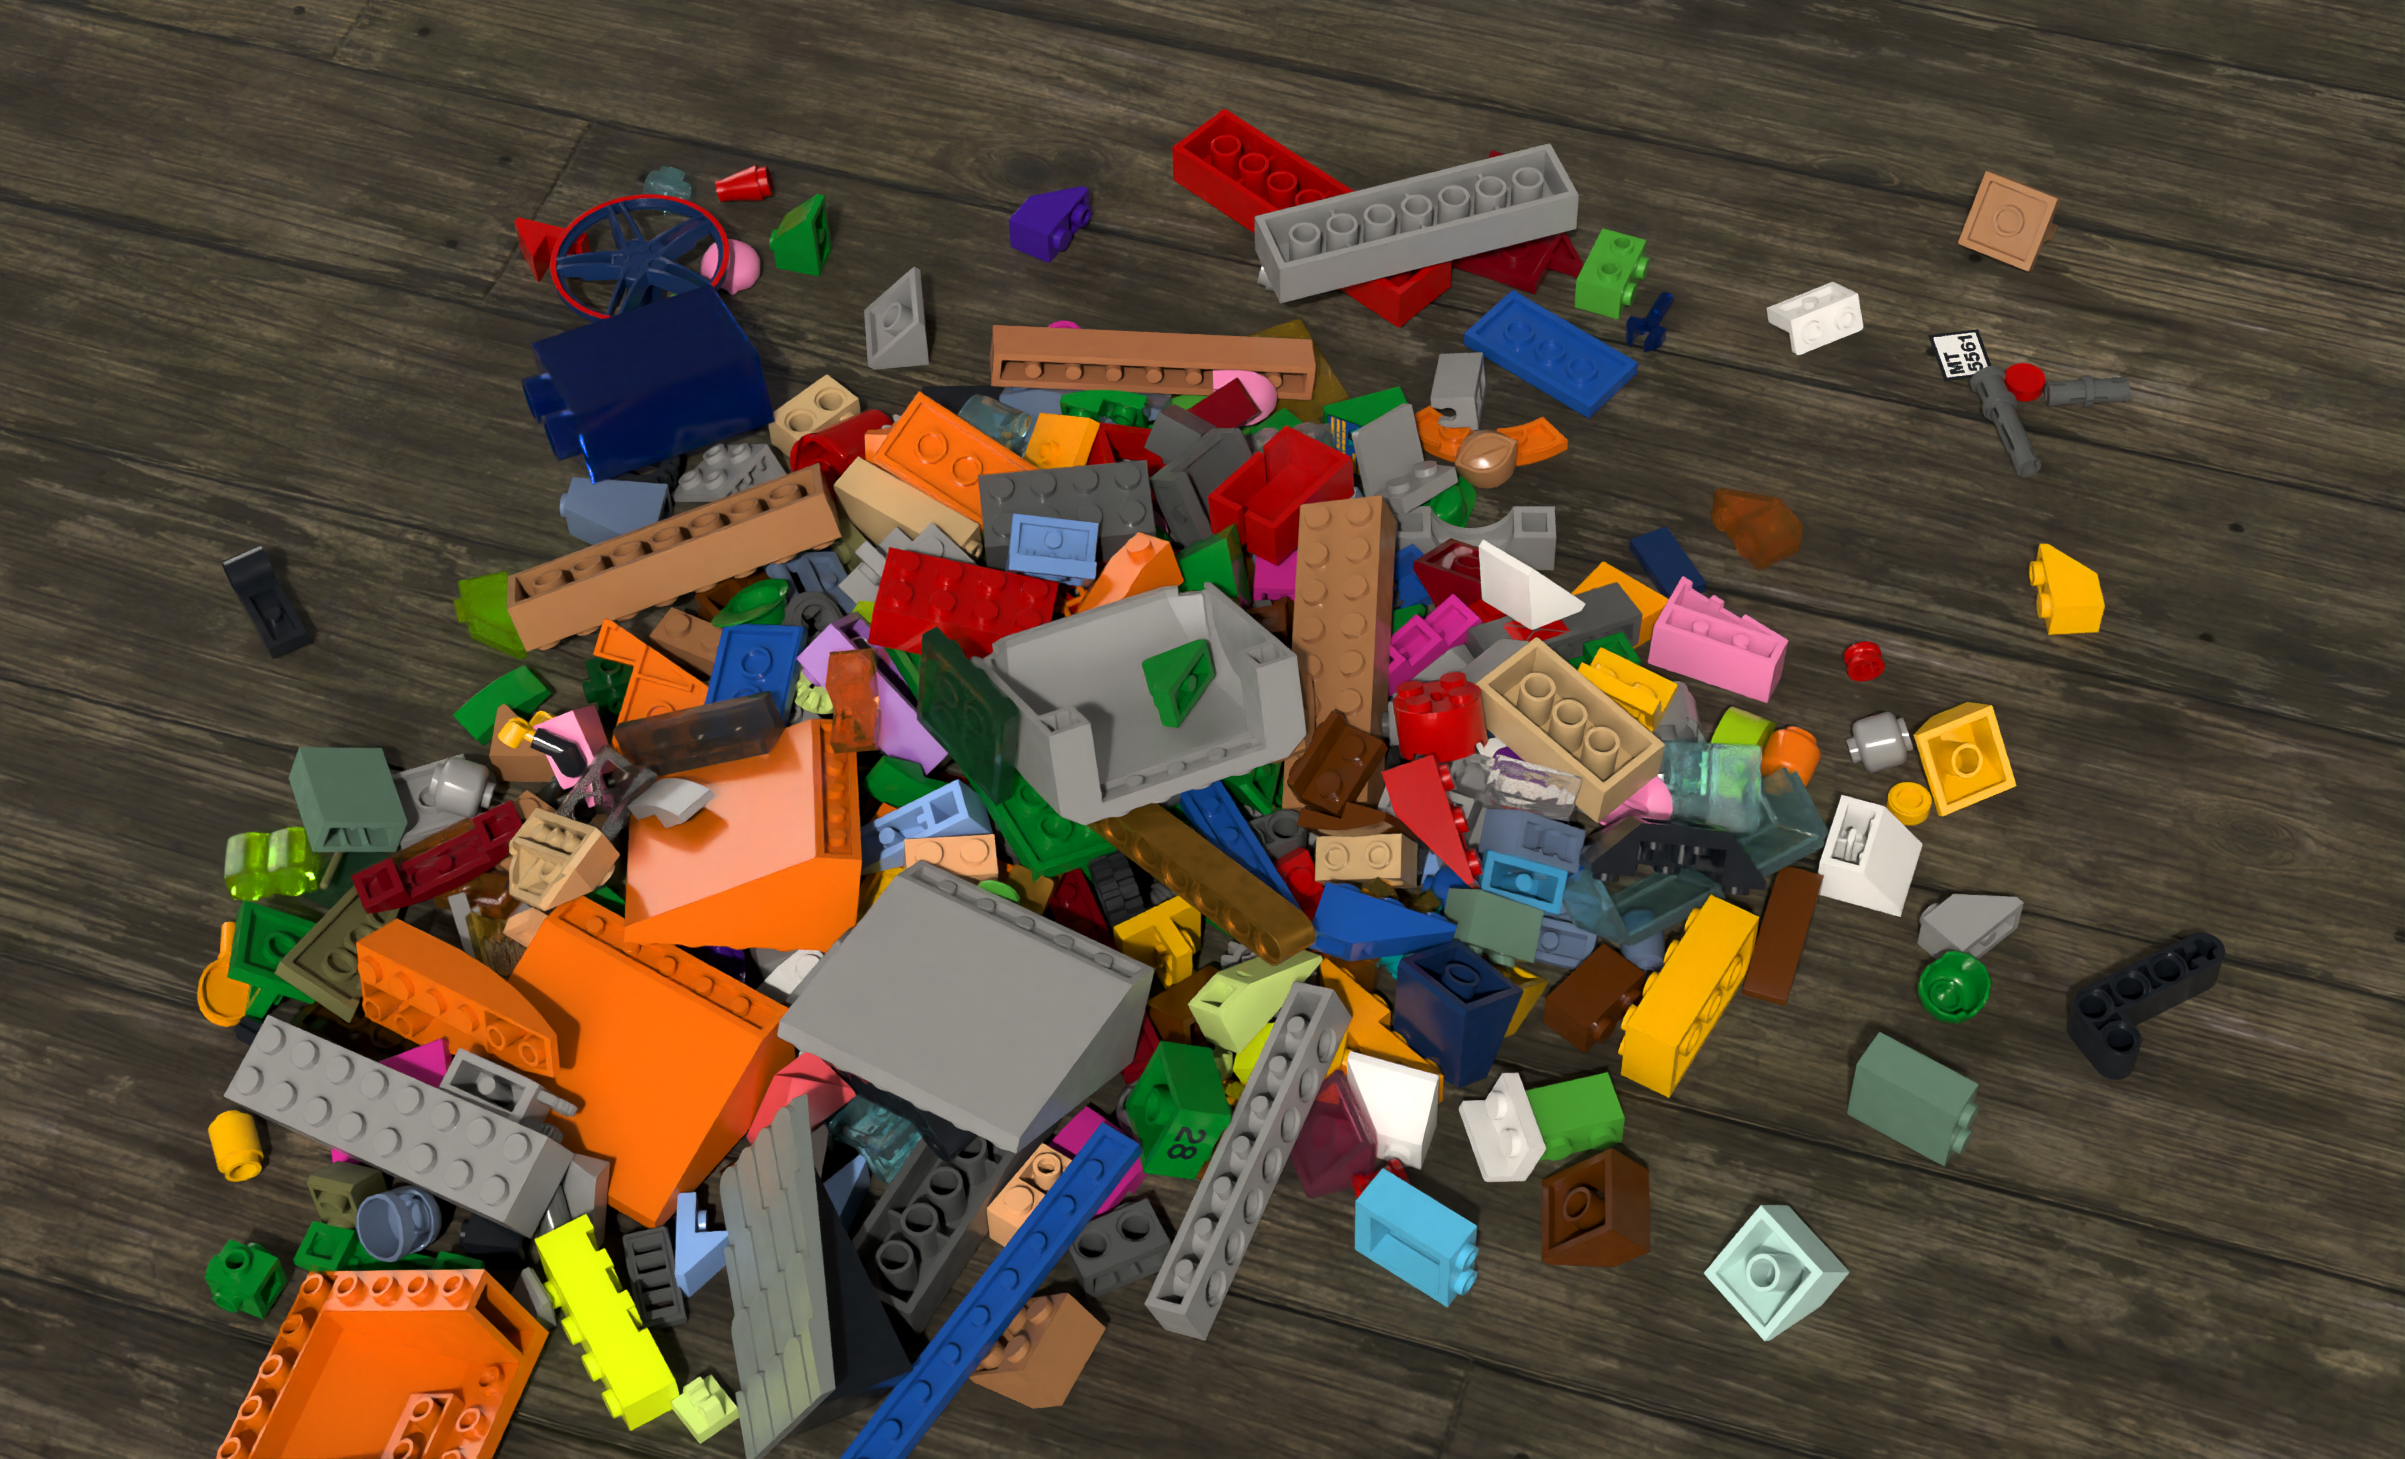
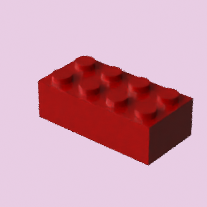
(959, 598)

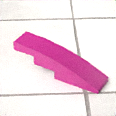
(1425, 640)

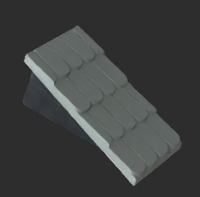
(804, 1309)

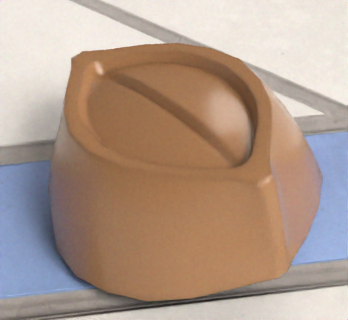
(1486, 458)

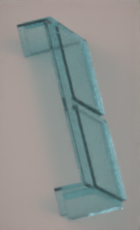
(1787, 832)

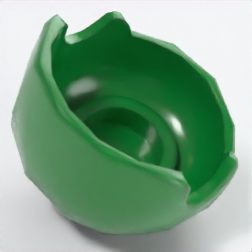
(1954, 987)

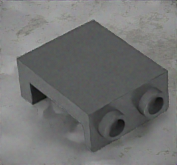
(1193, 475)

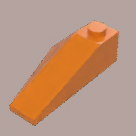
(1135, 569)

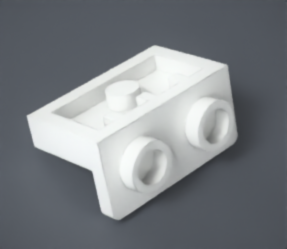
(1818, 316)
(1503, 1131)

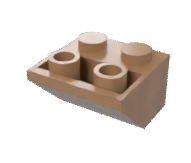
(1041, 1352)

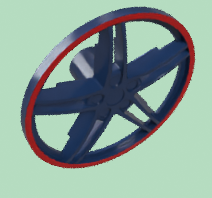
(638, 265)

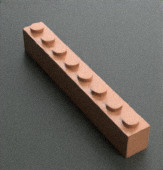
(1144, 360)

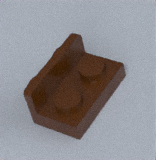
(1335, 766)

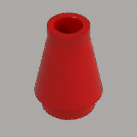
(746, 185)

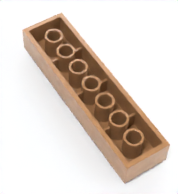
(673, 558)
(1345, 619)

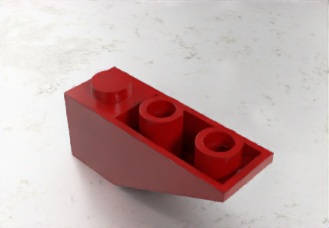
(1425, 806)

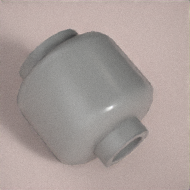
(1879, 742)
(461, 787)

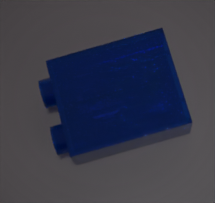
(647, 384)

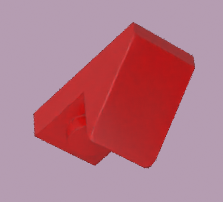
(538, 241)

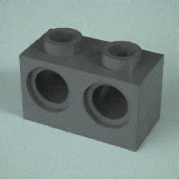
(1121, 1258)

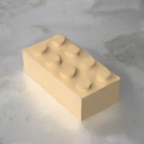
(1569, 725)

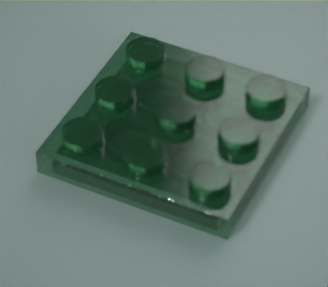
(967, 715)

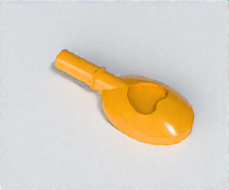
(221, 997)

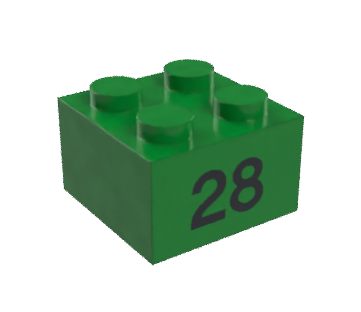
(1178, 1110)

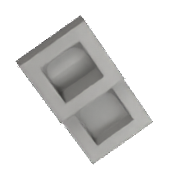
(671, 801)

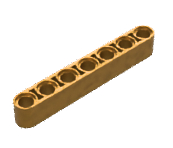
(1210, 882)

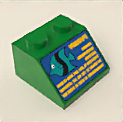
(1355, 413)

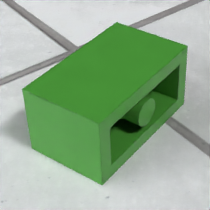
(1577, 1116)

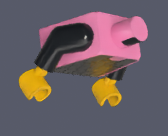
(566, 740)

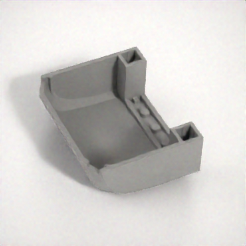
(1092, 726)

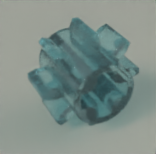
(667, 182)

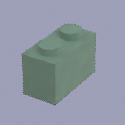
(1494, 926)

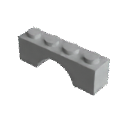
(1523, 533)

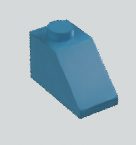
(1523, 881)

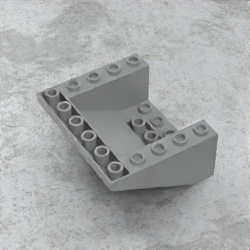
(972, 1007)

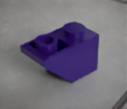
(1049, 222)

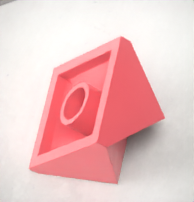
(803, 1076)

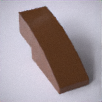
(1783, 935)

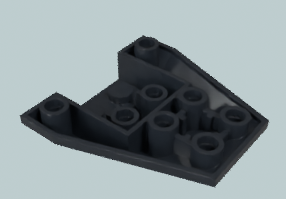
(1668, 848)

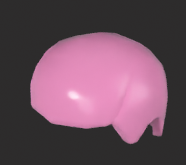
(743, 268)

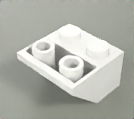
(1868, 857)

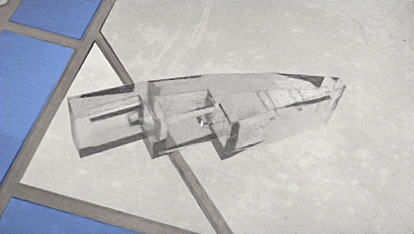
(1515, 785)

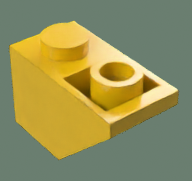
(2067, 593)

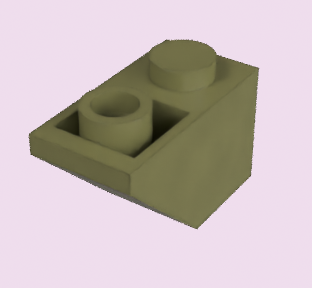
(341, 1190)

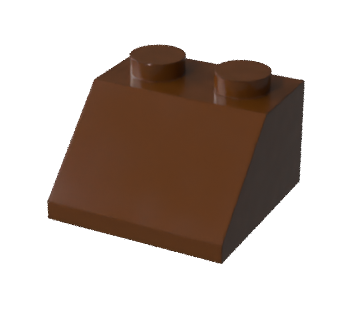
(1596, 1212)

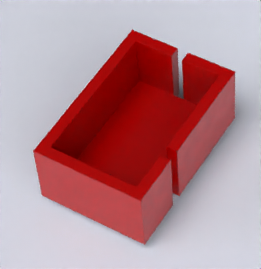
(1269, 514)

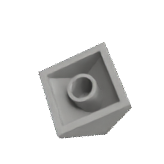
(897, 325)

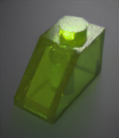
(485, 611)

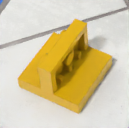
(1632, 687)
(1163, 939)

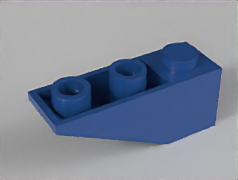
(1368, 927)

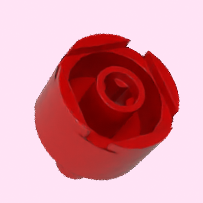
(1440, 718)

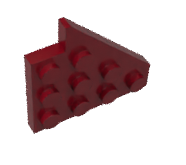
(1524, 263)

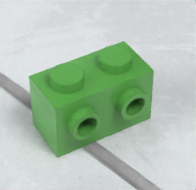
(1611, 274)

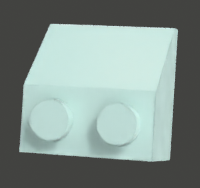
(1775, 1270)

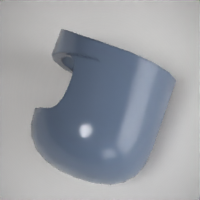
(400, 1220)

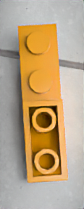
(1370, 1023)

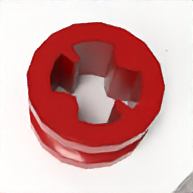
(1864, 661)

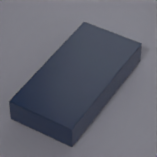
(1665, 561)

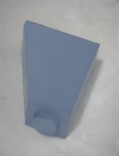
(612, 507)

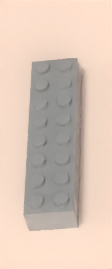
(1415, 222)
(400, 1126)

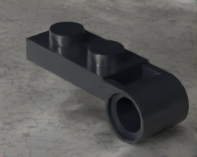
(265, 602)

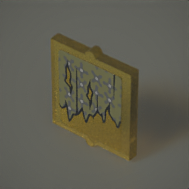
(493, 946)

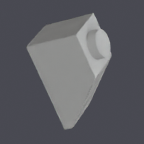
(1968, 924)

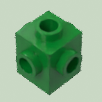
(245, 1278)

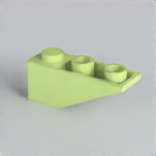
(1246, 997)

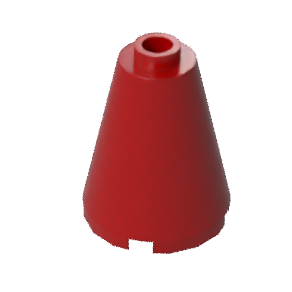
(836, 445)

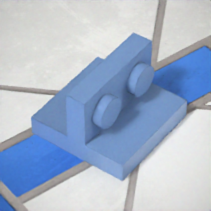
(1053, 549)

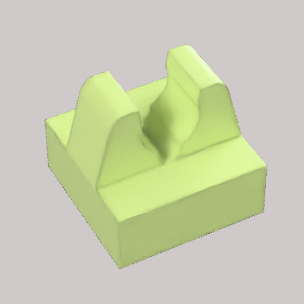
(704, 1408)

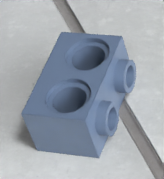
(1532, 838)

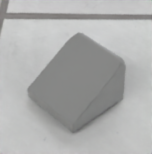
(534, 1298)

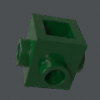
(606, 686)

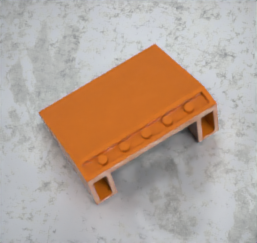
(759, 862)
(649, 1052)
(390, 1369)

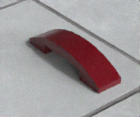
(442, 867)

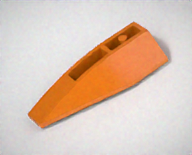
(441, 992)

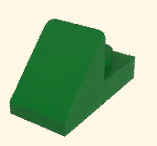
(1178, 680)

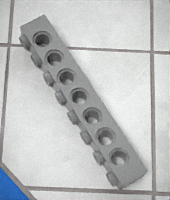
(1248, 1161)

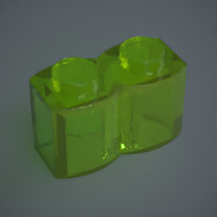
(271, 864)

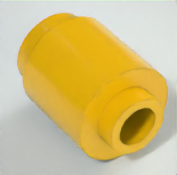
(236, 1145)

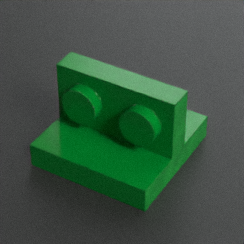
(259, 944)

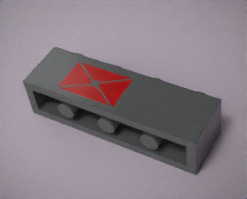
(1605, 613)

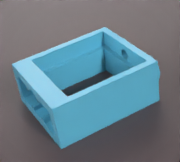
(1416, 1238)

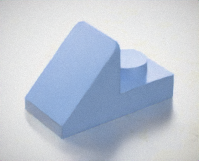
(698, 1251)

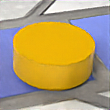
(1909, 803)

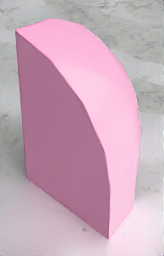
(1258, 387)

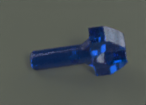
(1657, 333)

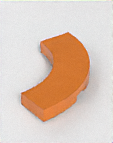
(1535, 439)

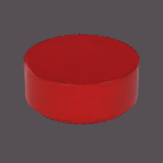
(2025, 381)

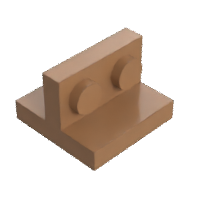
(2010, 221)

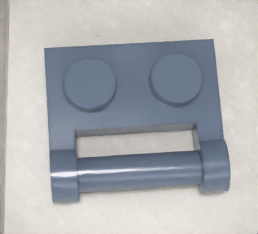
(818, 573)

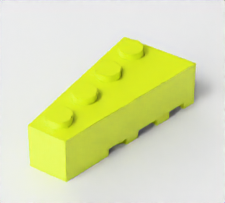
(605, 1324)

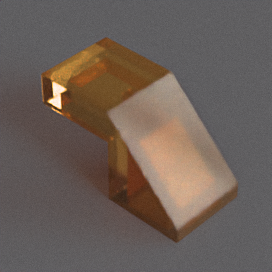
(855, 698)

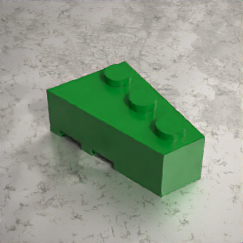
(1216, 561)

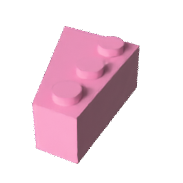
(1716, 646)

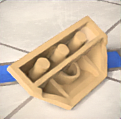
(557, 860)

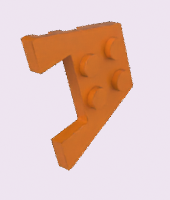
(655, 682)

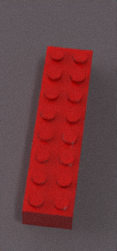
(1255, 175)

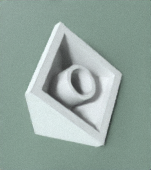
(1522, 590)

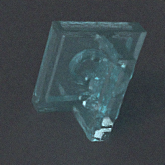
(878, 1136)

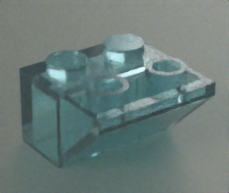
(1715, 784)

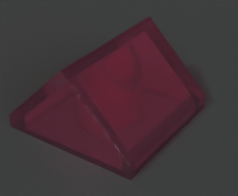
(1333, 1141)

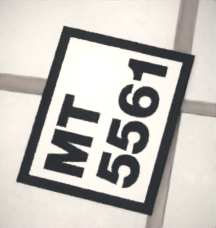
(1959, 354)

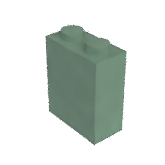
(347, 799)
(1913, 1099)

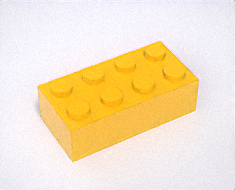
(1687, 995)

